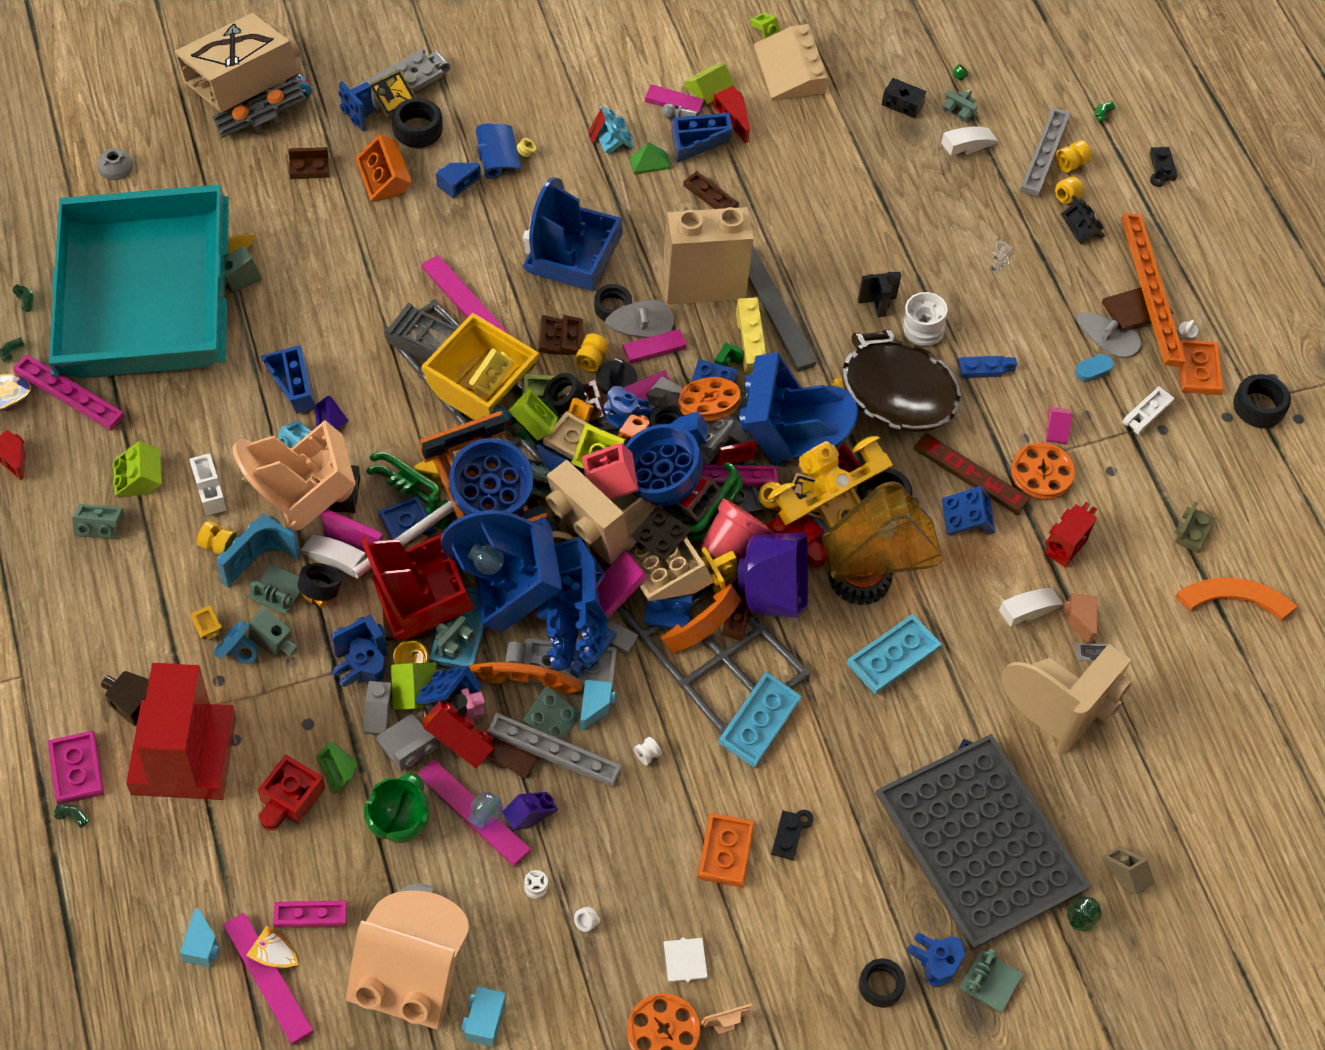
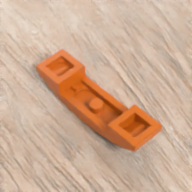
(705, 623)

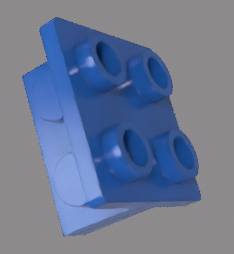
(356, 103)
(669, 611)

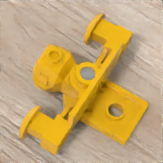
(832, 487)

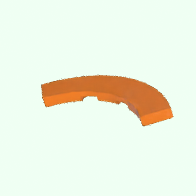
(1236, 589)
(523, 672)

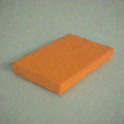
(1202, 368)
(726, 850)

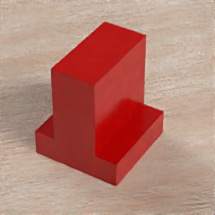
(180, 737)

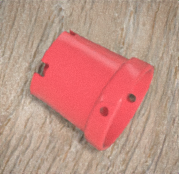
(731, 530)

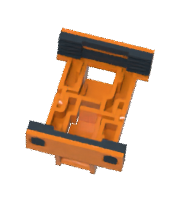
(443, 444)

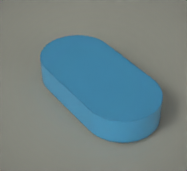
(1094, 367)

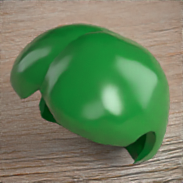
(398, 808)

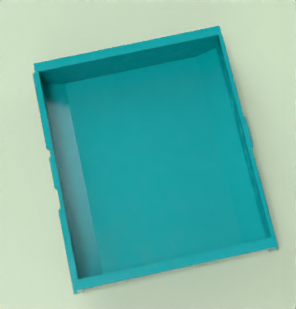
(140, 282)

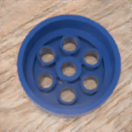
(508, 460)
(665, 463)

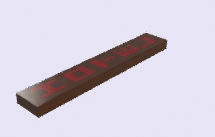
(971, 473)

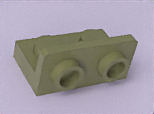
(1194, 529)

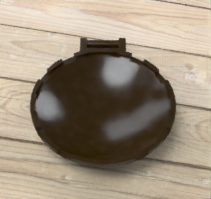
(900, 383)

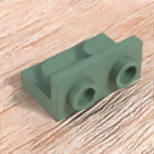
(97, 521)

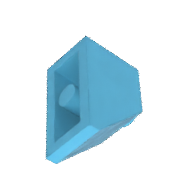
(596, 702)
(200, 942)

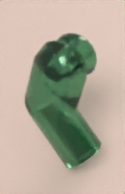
(25, 295)

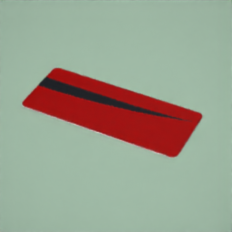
(596, 126)

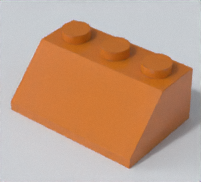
(383, 169)

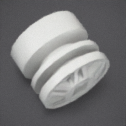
(925, 318)

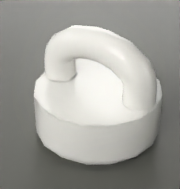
(1187, 330)
(586, 919)

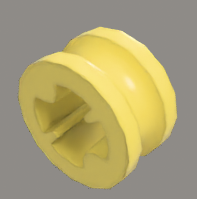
(526, 147)

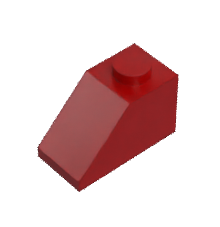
(12, 453)

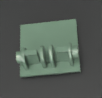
(275, 589)
(551, 714)
(991, 980)

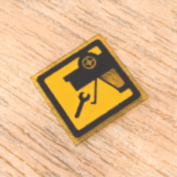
(391, 91)

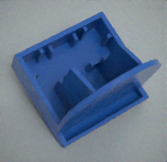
(569, 240)
(793, 418)
(528, 570)

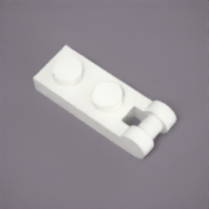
(1148, 410)

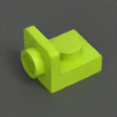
(766, 23)

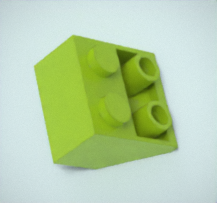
(137, 470)

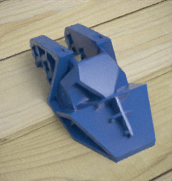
(575, 601)

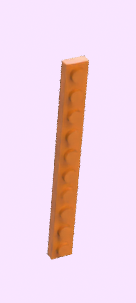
(1153, 290)

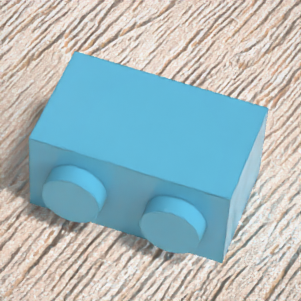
(484, 1016)

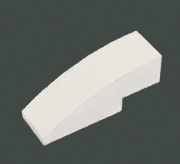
(968, 140)
(208, 484)
(333, 553)
(1030, 606)

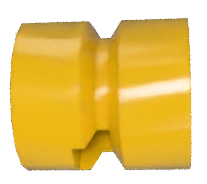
(1073, 156)
(591, 352)
(215, 538)

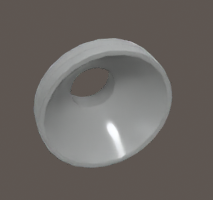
(116, 168)

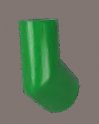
(1102, 109)

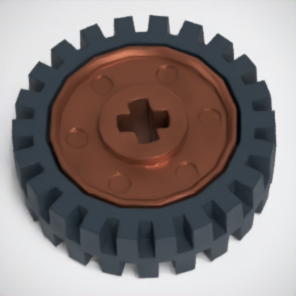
(862, 588)

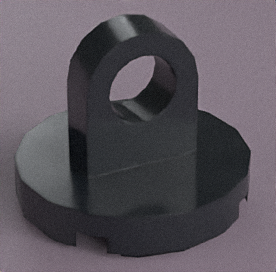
(615, 374)

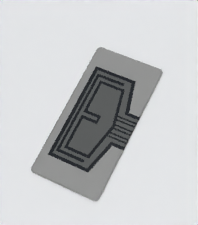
(1088, 651)

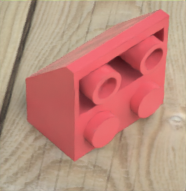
(611, 471)

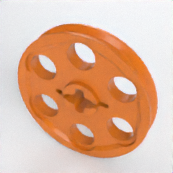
(710, 398)
(1050, 466)
(664, 1019)

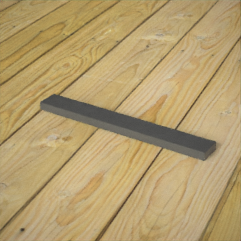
(779, 315)

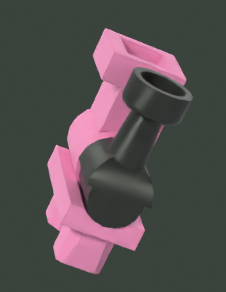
(466, 704)

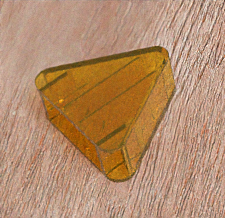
(882, 536)

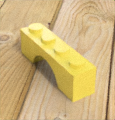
(751, 329)

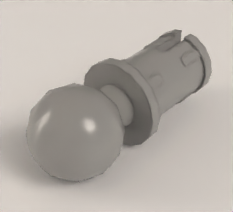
(670, 111)

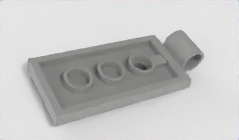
(428, 70)
(535, 653)

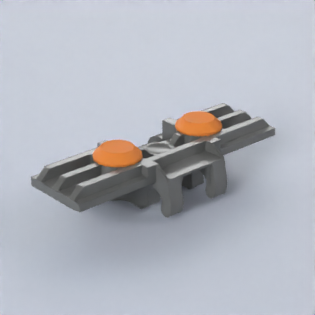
(260, 109)

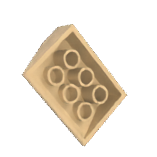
(791, 63)
(676, 576)

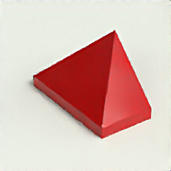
(736, 453)

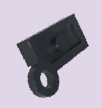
(1163, 166)
(789, 833)

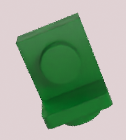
(729, 353)

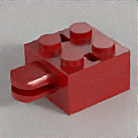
(805, 524)
(1070, 533)
(288, 793)

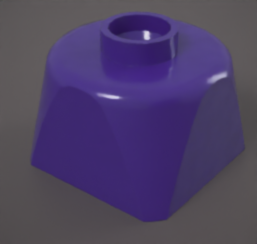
(775, 574)

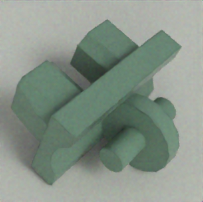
(963, 102)
(450, 636)

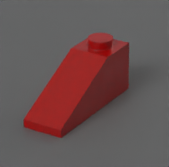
(733, 102)

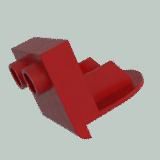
(416, 585)

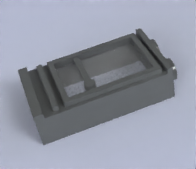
(418, 332)

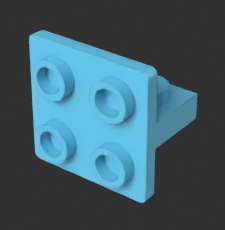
(613, 132)

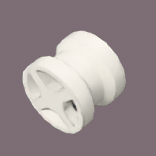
(647, 751)
(536, 879)

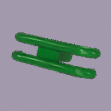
(733, 478)
(406, 479)

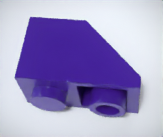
(529, 809)

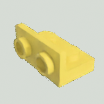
(491, 371)

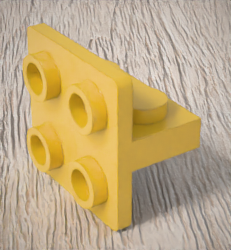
(722, 569)

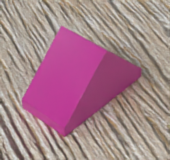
(1058, 425)

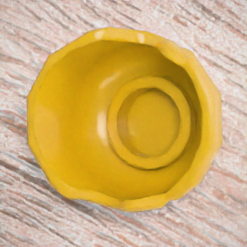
(410, 652)

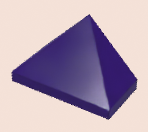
(329, 411)

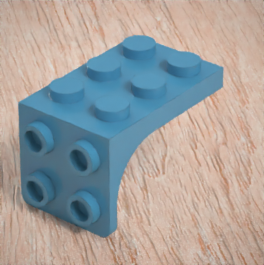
(260, 537)

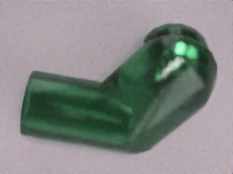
(9, 347)
(73, 811)

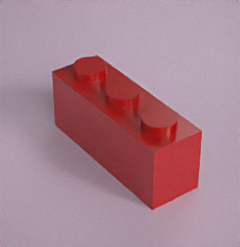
(458, 733)

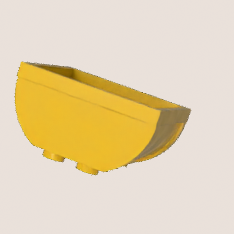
(461, 356)

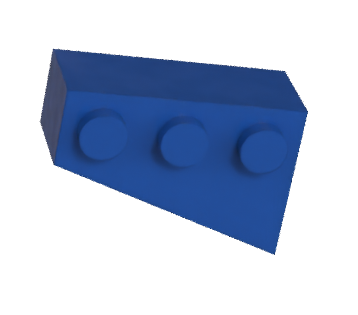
(699, 133)
(292, 376)

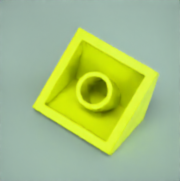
(592, 441)

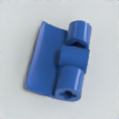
(497, 148)

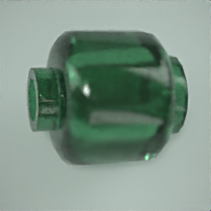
(1084, 914)

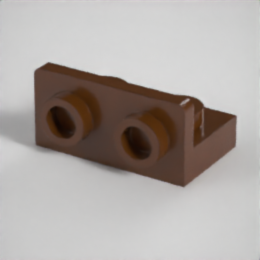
(308, 163)

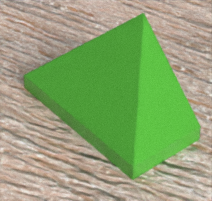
(649, 159)
(337, 766)

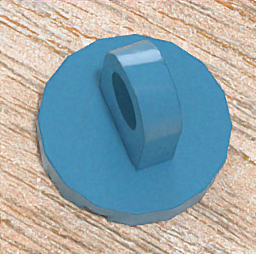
(235, 641)

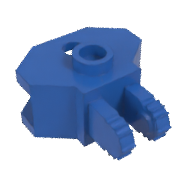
(623, 405)
(363, 662)
(940, 960)

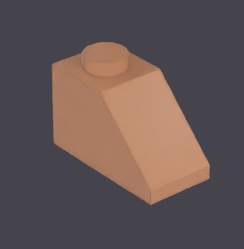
(1082, 615)

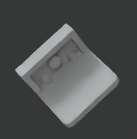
(407, 742)

